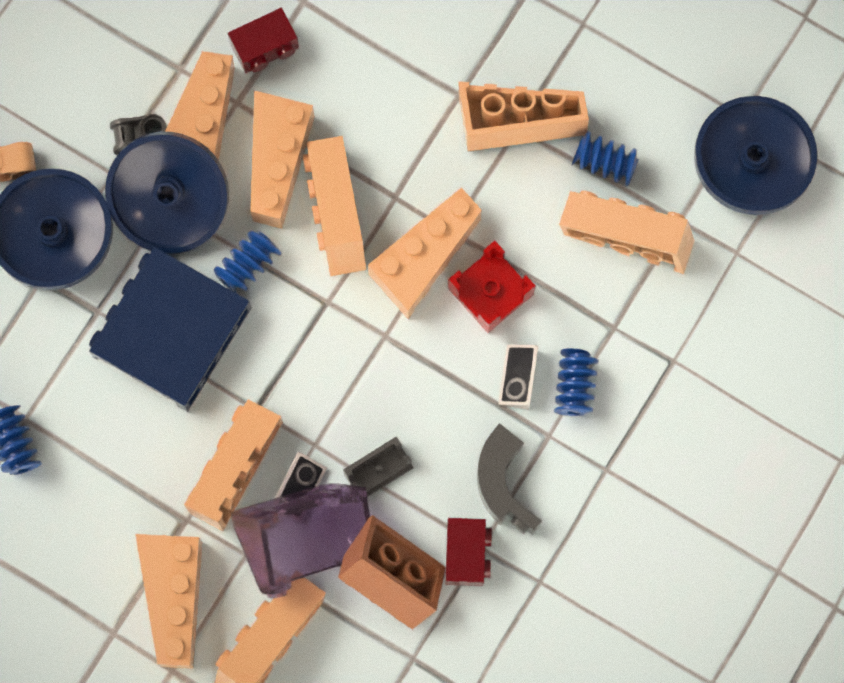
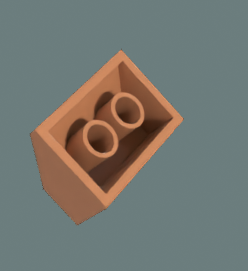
(393, 573)

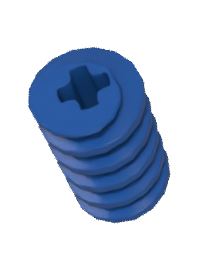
(606, 158)
(246, 261)
(575, 382)
(13, 445)

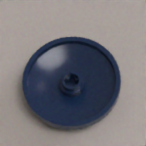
(755, 155)
(167, 192)
(53, 229)

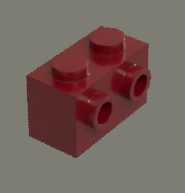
(263, 41)
(466, 552)

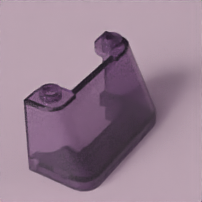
(300, 533)

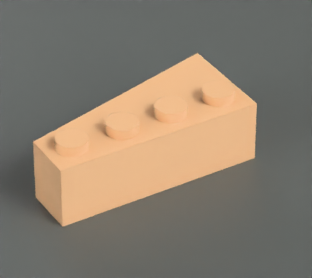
(519, 116)
(279, 142)
(628, 228)
(423, 253)
(233, 464)
(172, 593)

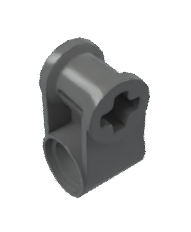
(132, 128)

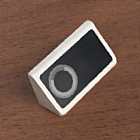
(518, 376)
(302, 474)

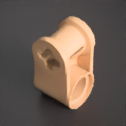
(16, 160)

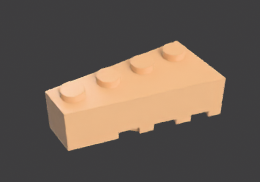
(205, 101)
(335, 205)
(270, 634)

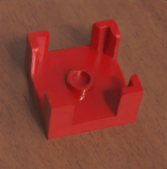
(491, 288)

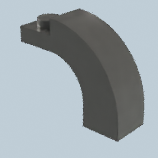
(493, 462)

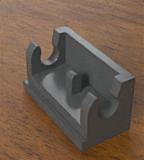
(379, 467)

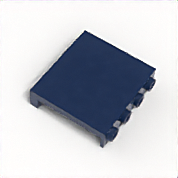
(170, 327)

